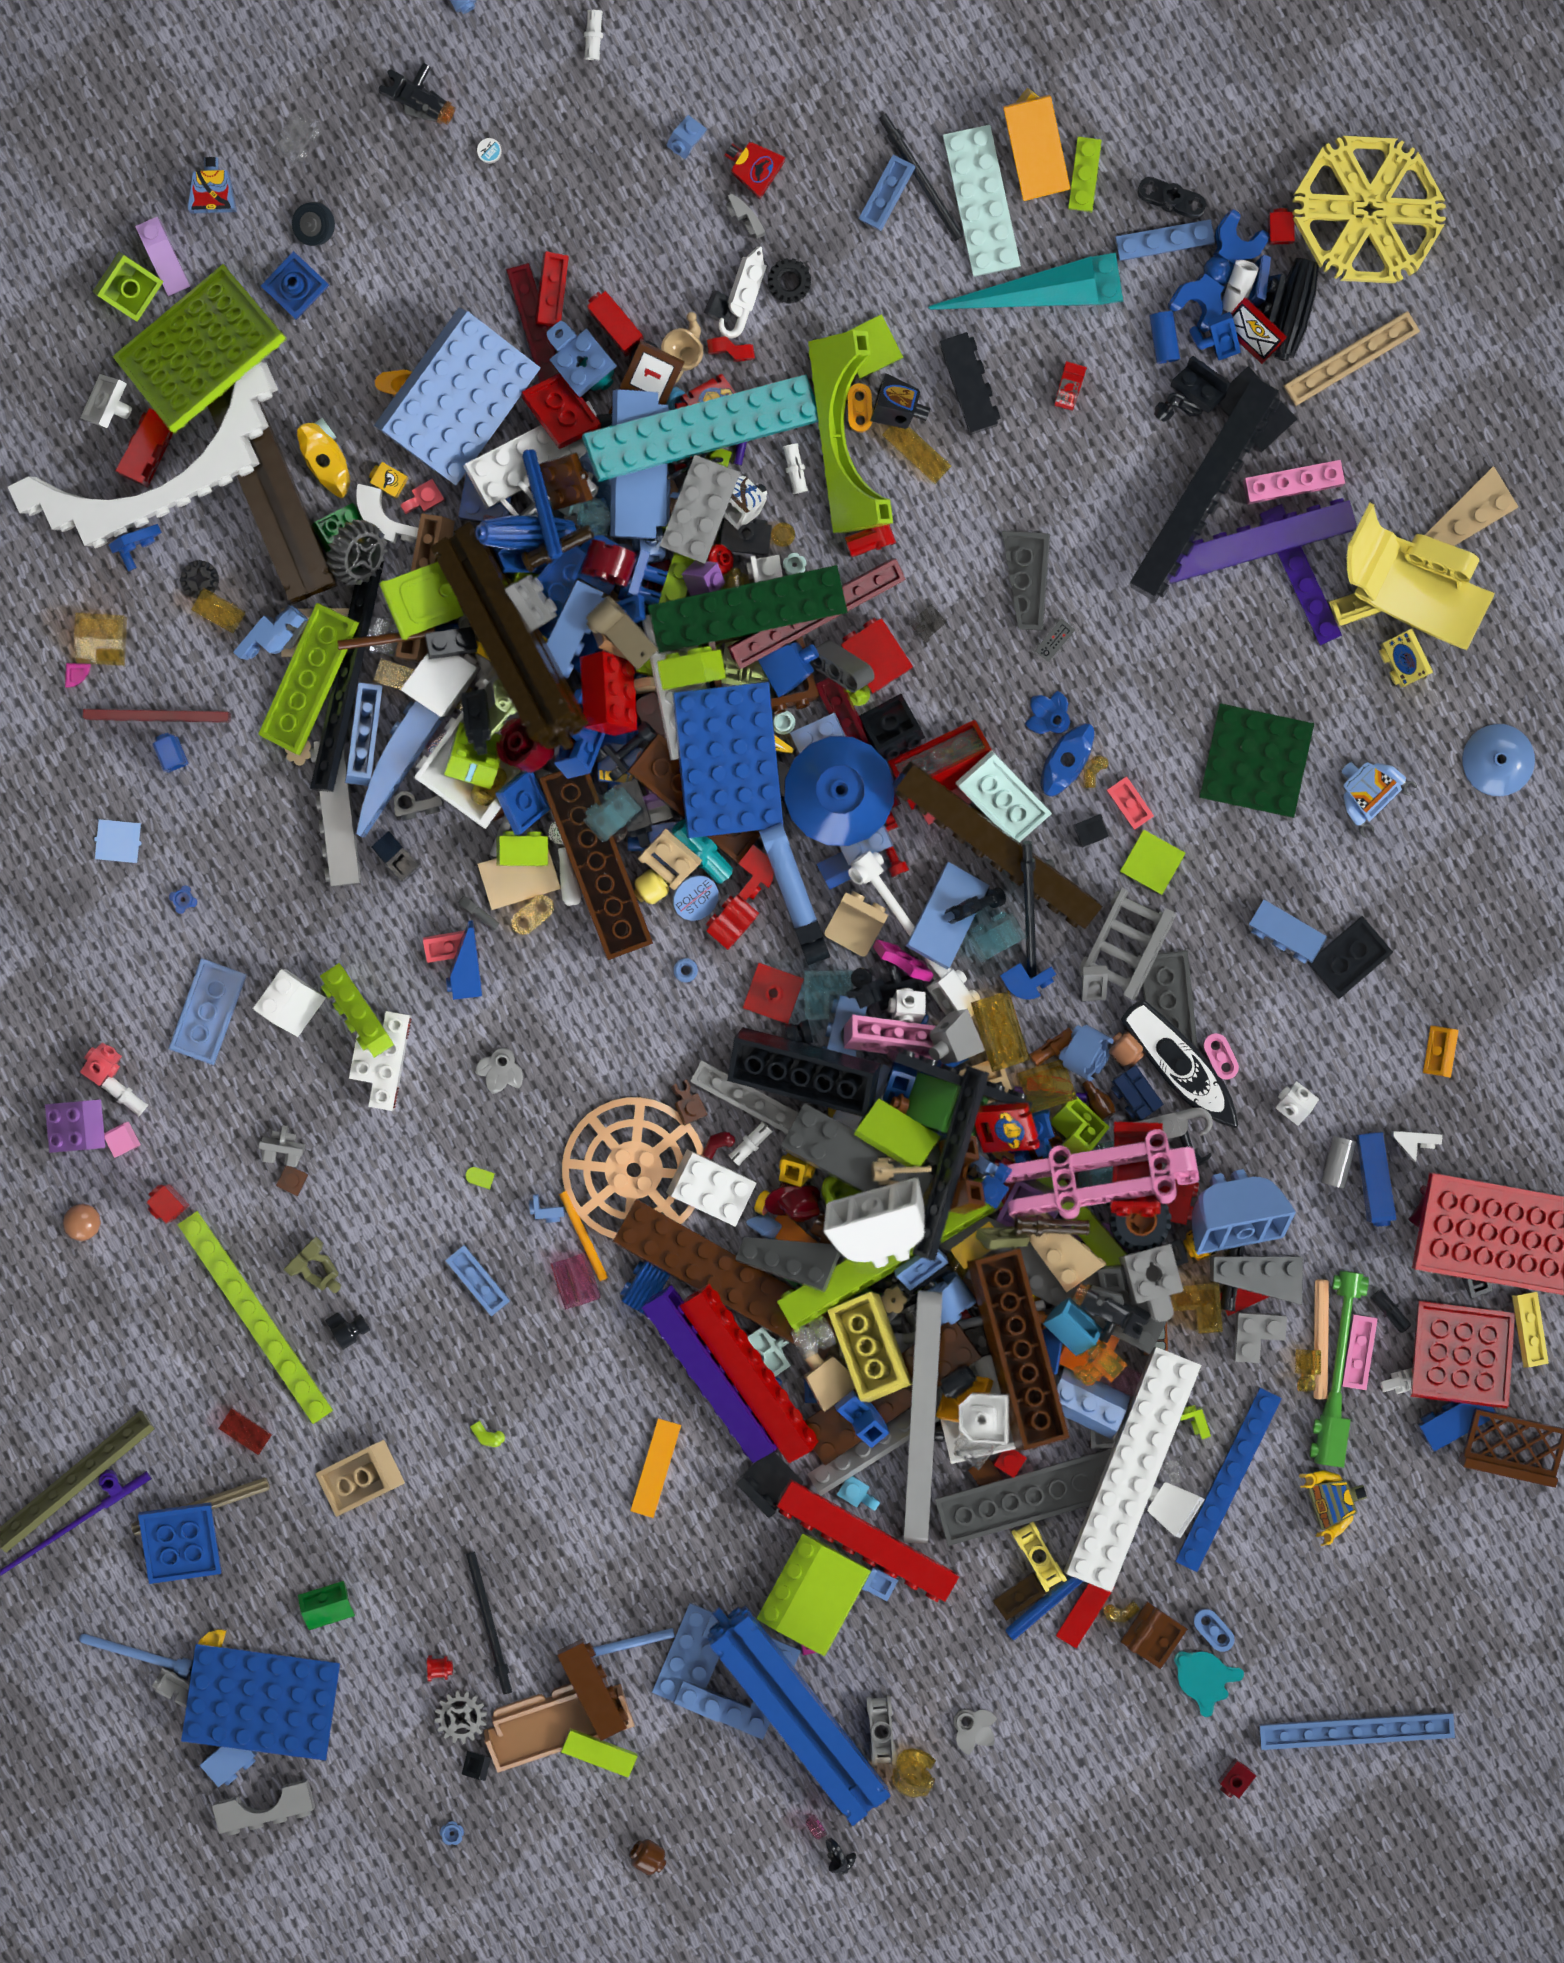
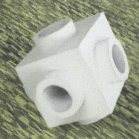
(907, 1006)
(1296, 1102)

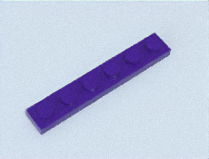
(1306, 587)

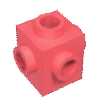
(101, 1063)

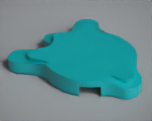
(1204, 1677)

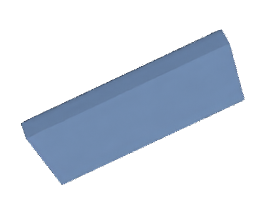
(933, 933)
(207, 1011)

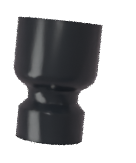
(345, 1332)

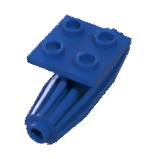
(516, 535)

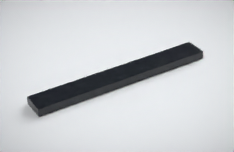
(951, 1161)

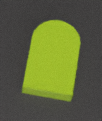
(480, 1177)

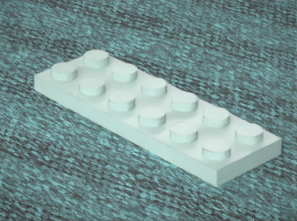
(981, 200)

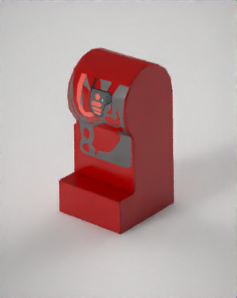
(1070, 385)

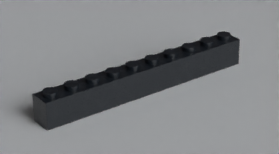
(1205, 489)

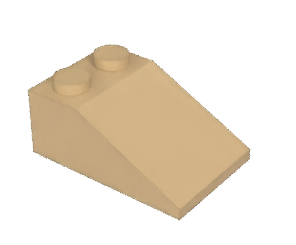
(360, 1478)

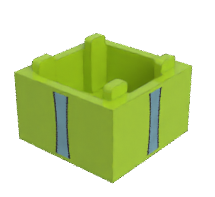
(467, 765)

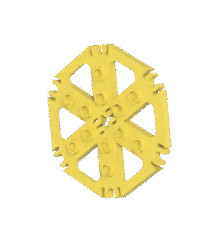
(1377, 194)

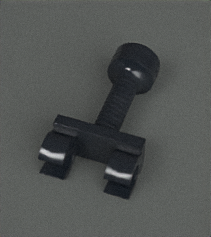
(645, 732)
(994, 898)

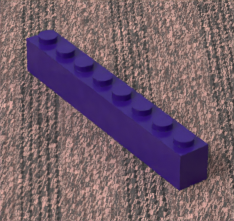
(1267, 539)
(707, 1373)

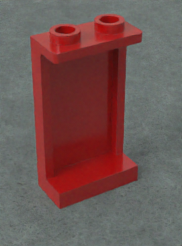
(1132, 1133)

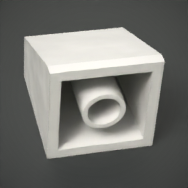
(441, 682)
(289, 1002)

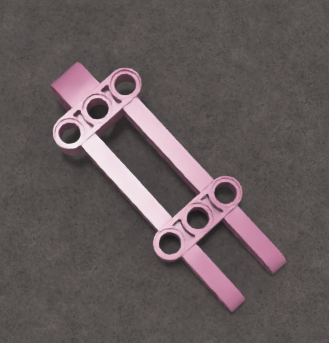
(1180, 1166)

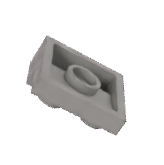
(531, 602)

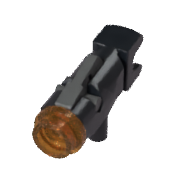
(416, 99)
(1112, 1308)

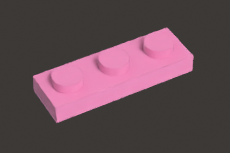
(1359, 1352)

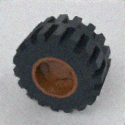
(1141, 1232)

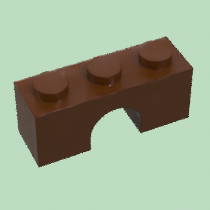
(968, 1193)

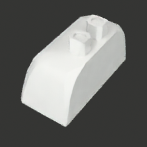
(877, 1223)

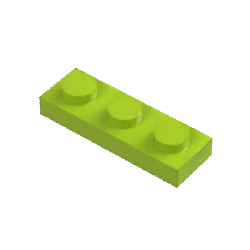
(1084, 174)

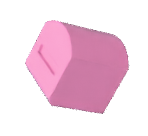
(121, 1139)

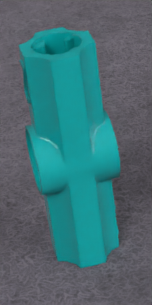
(705, 849)

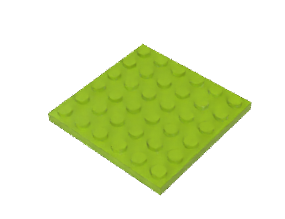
(199, 348)

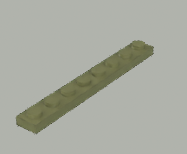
(74, 1480)

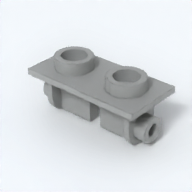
(170, 1683)

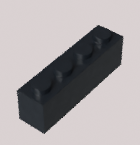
(968, 383)

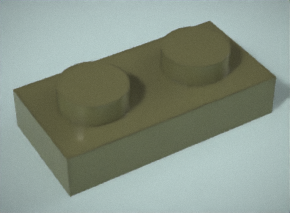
(1001, 1238)

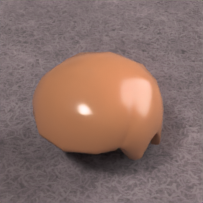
(81, 1222)

